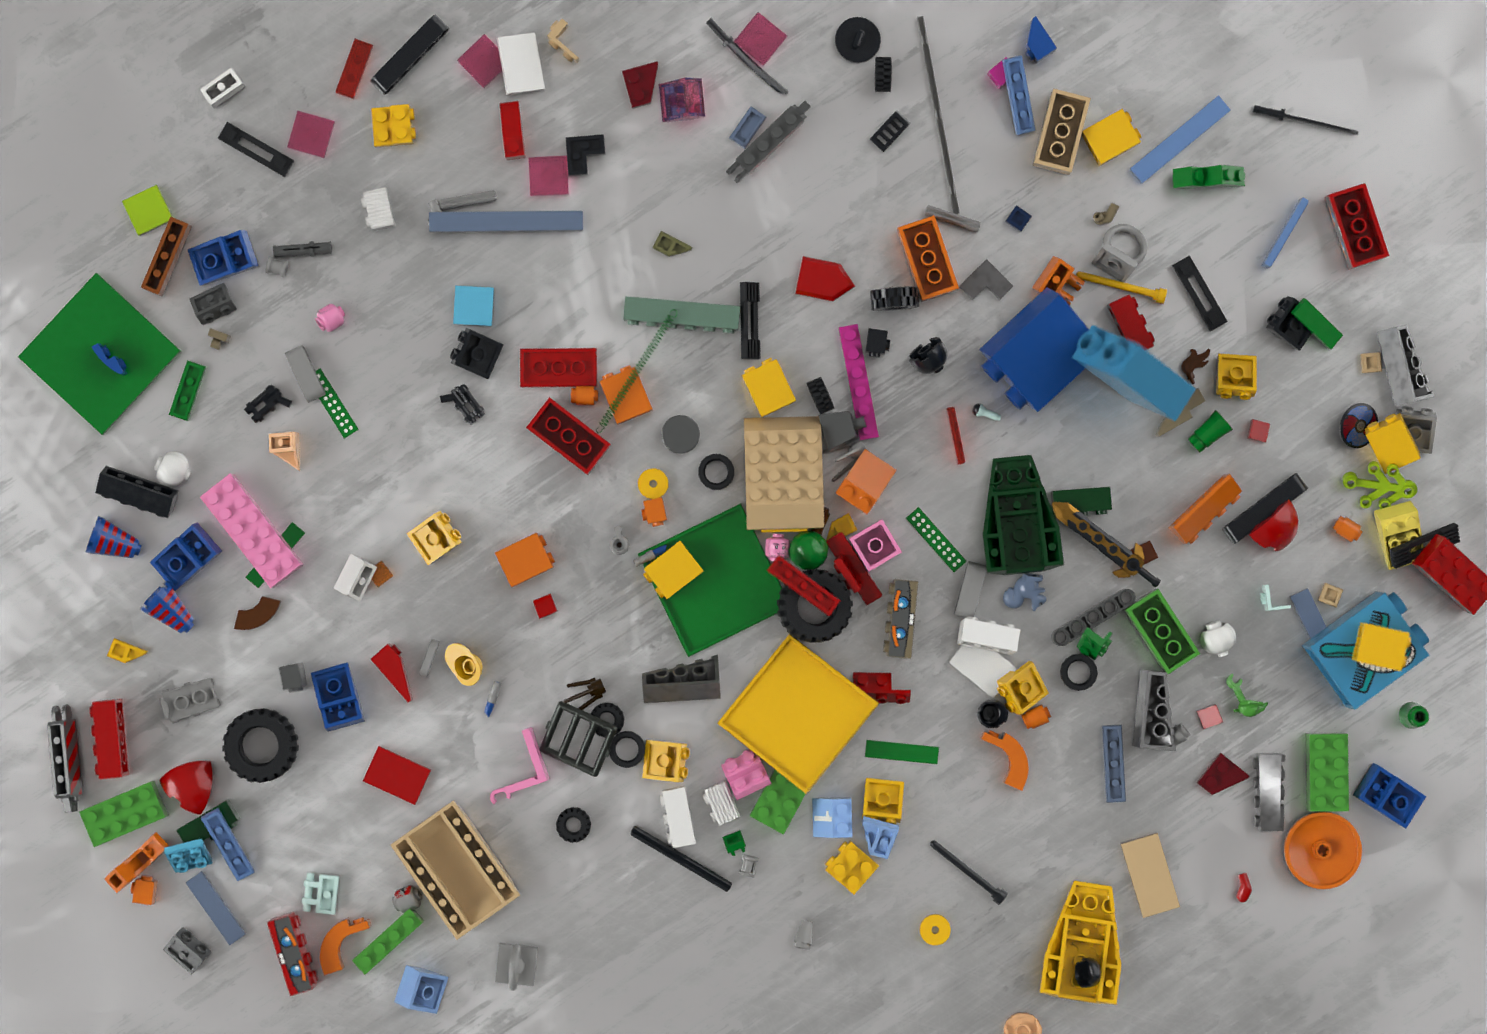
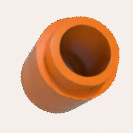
(584, 395)
(1347, 528)
(1036, 717)

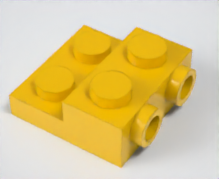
(393, 125)
(1236, 376)
(434, 537)
(1022, 688)
(665, 761)
(883, 800)
(851, 866)

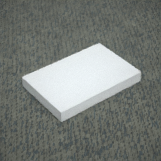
(520, 63)
(982, 667)

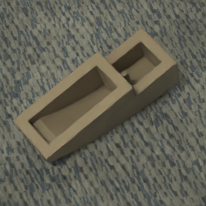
(1168, 424)

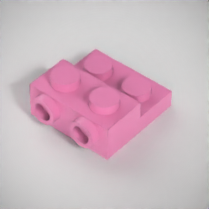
(745, 774)

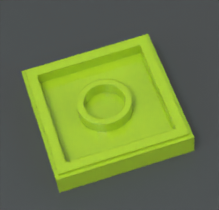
(147, 210)

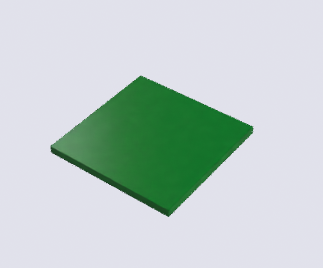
(69, 365)
(731, 589)

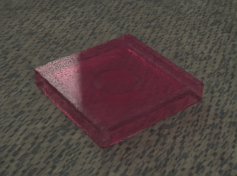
(760, 39)
(482, 61)
(311, 134)
(548, 175)

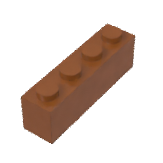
(166, 256)

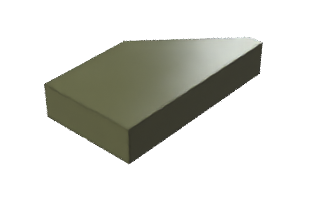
(669, 245)

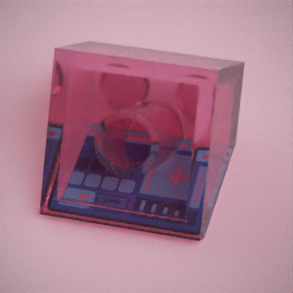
(682, 99)

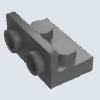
(212, 304)
(187, 950)

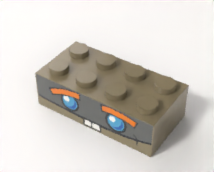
(902, 618)

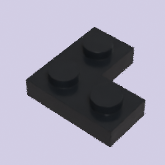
(579, 148)

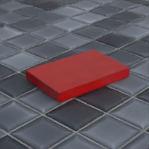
(396, 775)

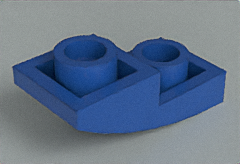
(113, 363)

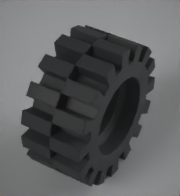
(883, 74)
(820, 395)
(615, 711)
(573, 836)

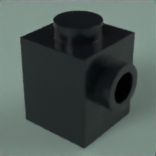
(877, 342)

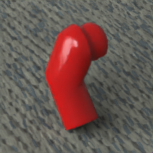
(1245, 888)

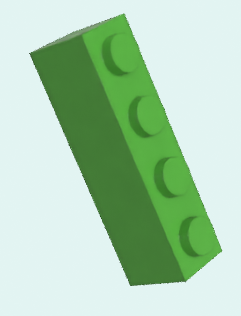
(388, 940)

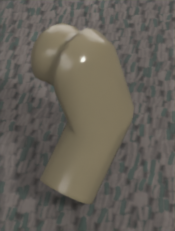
(1106, 217)

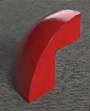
(1277, 529)
(190, 785)

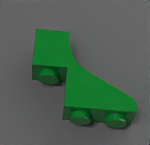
(1208, 177)

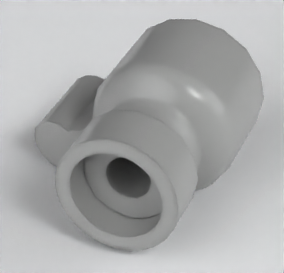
(619, 543)

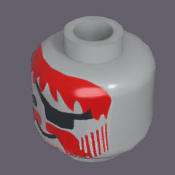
(407, 898)

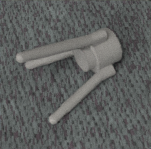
(854, 451)

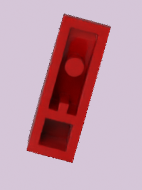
(512, 131)
(392, 666)

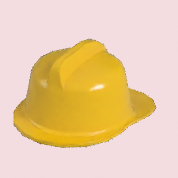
(463, 664)

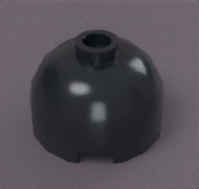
(930, 357)

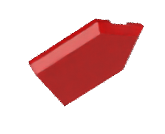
(822, 279)

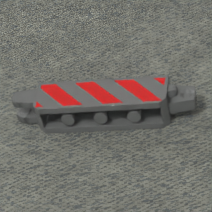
(769, 140)
(65, 758)

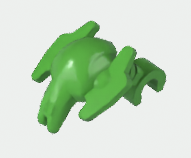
(1246, 707)

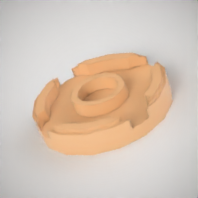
(1022, 1024)

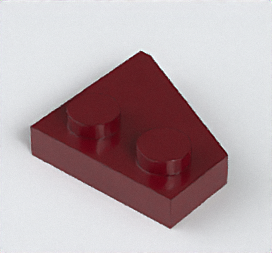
(640, 83)
(1221, 775)

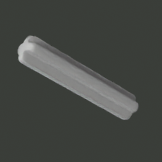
(467, 200)
(952, 218)

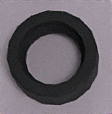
(716, 457)
(1064, 672)
(641, 749)

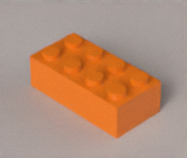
(927, 258)

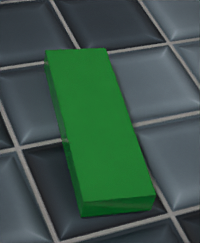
(1317, 323)
(187, 390)

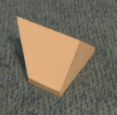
(286, 447)

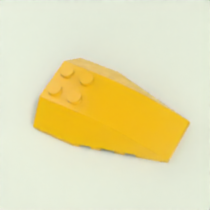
(1084, 931)

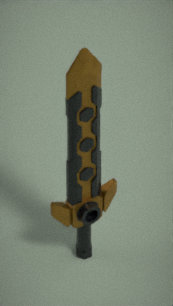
(1105, 543)

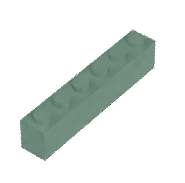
(688, 314)

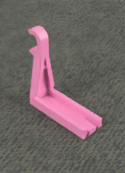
(539, 765)

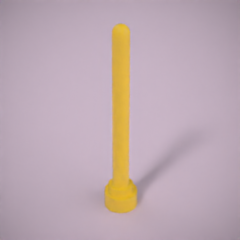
(1157, 294)

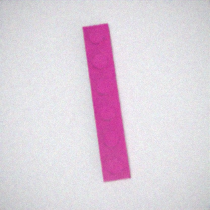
(858, 380)

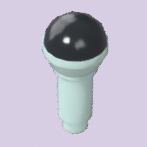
(980, 410)

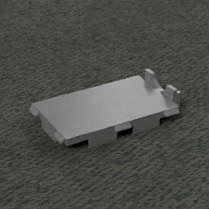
(189, 700)

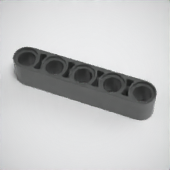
(1102, 614)

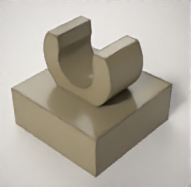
(218, 337)

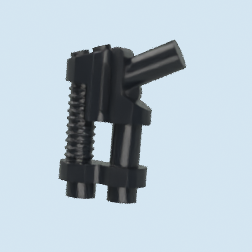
(462, 396)
(270, 397)

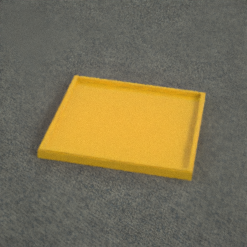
(798, 713)

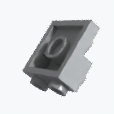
(1421, 426)

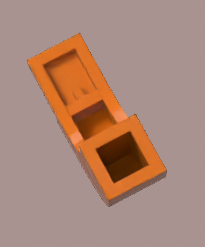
(1018, 762)
(136, 863)
(330, 949)

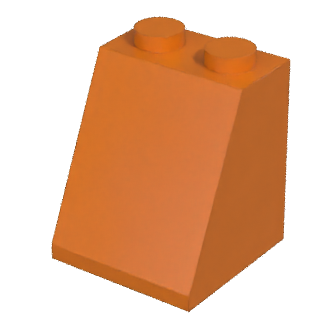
(866, 481)

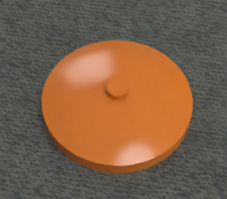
(1322, 850)

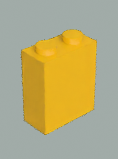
(1111, 137)
(768, 387)
(1392, 442)
(672, 570)
(1381, 646)

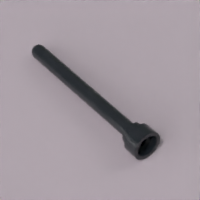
(997, 894)

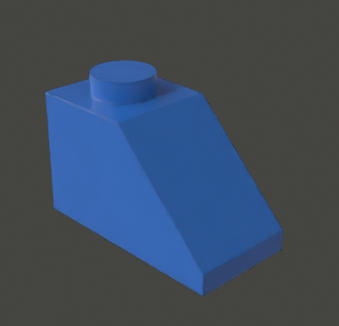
(1039, 43)

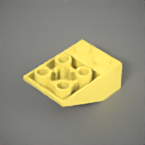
(1397, 526)

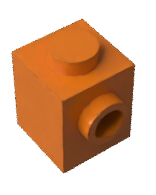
(654, 512)
(144, 890)

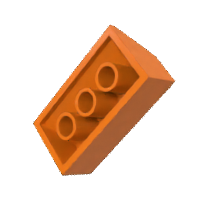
(1204, 509)

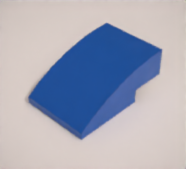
(223, 257)
(185, 556)
(337, 697)
(1389, 795)

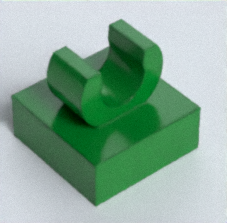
(734, 842)

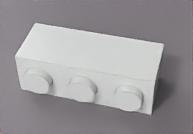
(988, 635)
(677, 817)

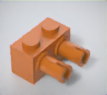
(1055, 276)

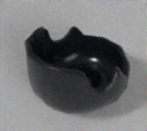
(992, 713)
(1087, 972)

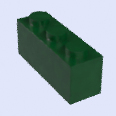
(1085, 499)
(196, 828)

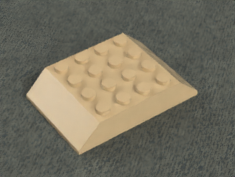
(783, 473)
(455, 869)

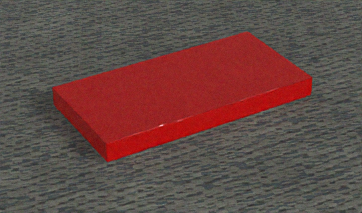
(558, 367)

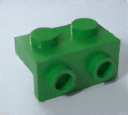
(1094, 645)

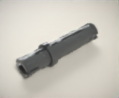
(302, 249)

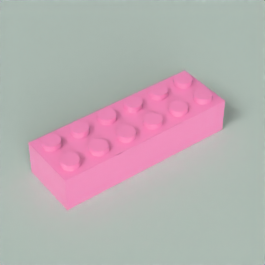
(251, 530)

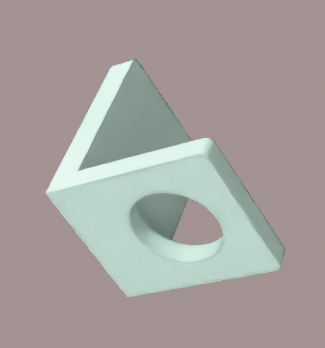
(1266, 600)

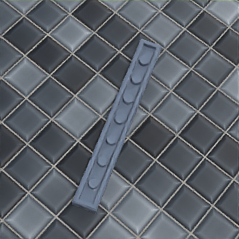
(506, 221)

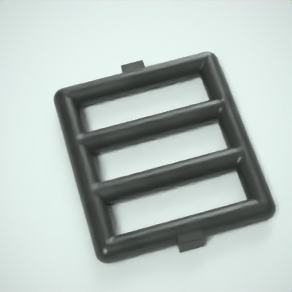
(561, 755)

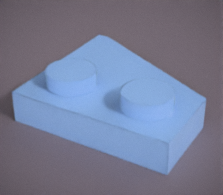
(879, 836)

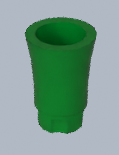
(1209, 432)
(1407, 715)

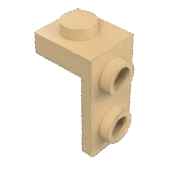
(557, 30)

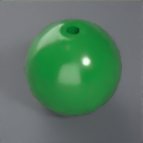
(808, 550)

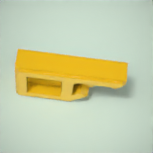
(843, 524)
(124, 651)

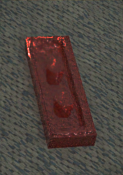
(354, 69)
(955, 435)

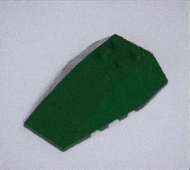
(1019, 520)

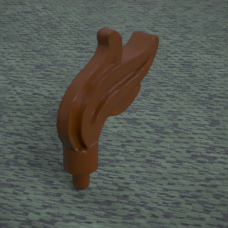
(1194, 361)

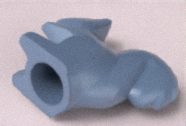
(1025, 587)

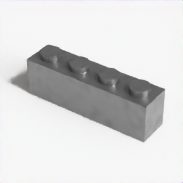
(1403, 366)
(683, 682)
(1153, 714)
(1269, 791)

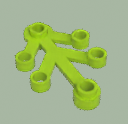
(1381, 486)

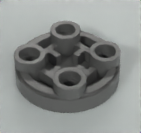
(680, 434)

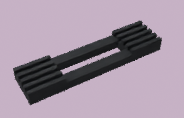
(279, 163)
(749, 293)
(1214, 317)
(1400, 554)

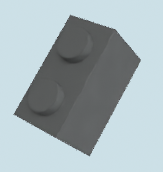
(293, 677)

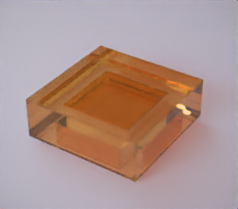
(381, 574)

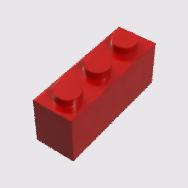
(1130, 323)

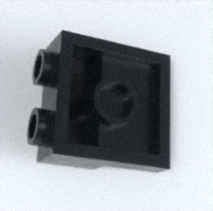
(1286, 325)
(476, 353)

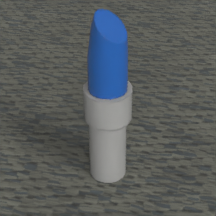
(650, 555)
(492, 698)

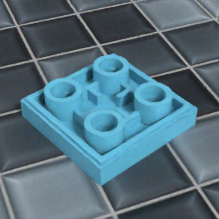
(473, 305)
(188, 855)

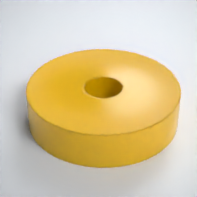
(644, 483)
(942, 934)

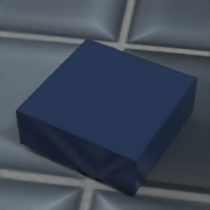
(1018, 218)

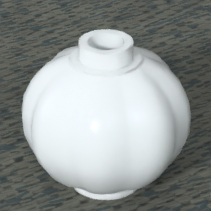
(172, 469)
(1218, 638)

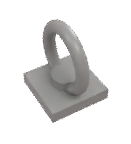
(1115, 261)
(516, 965)

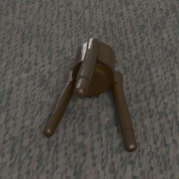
(595, 688)

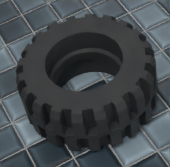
(830, 627)
(286, 745)

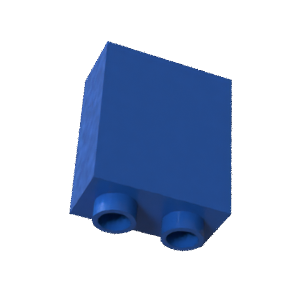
(1036, 351)

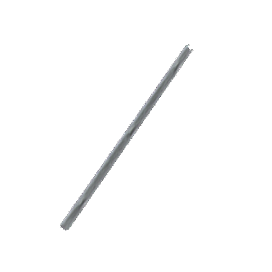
(937, 110)

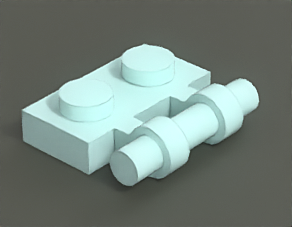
(326, 895)

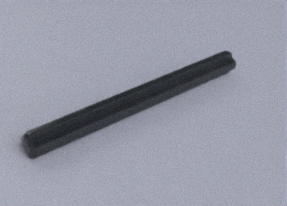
(680, 858)

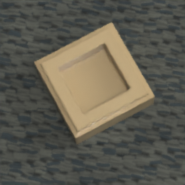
(1371, 362)
(1330, 595)

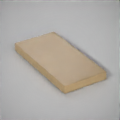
(1150, 875)

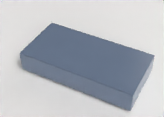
(747, 127)

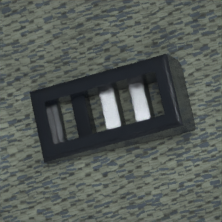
(902, 119)

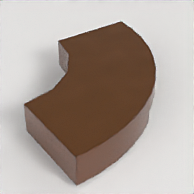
(258, 615)

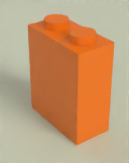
(636, 400)
(525, 559)

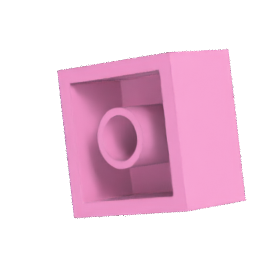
(875, 545)

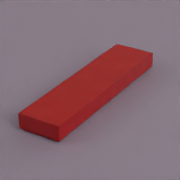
(803, 585)

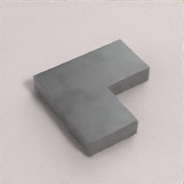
(986, 276)

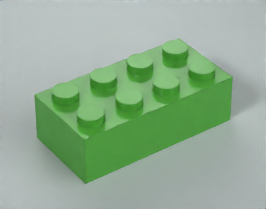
(1161, 631)
(1327, 772)
(777, 803)
(124, 813)

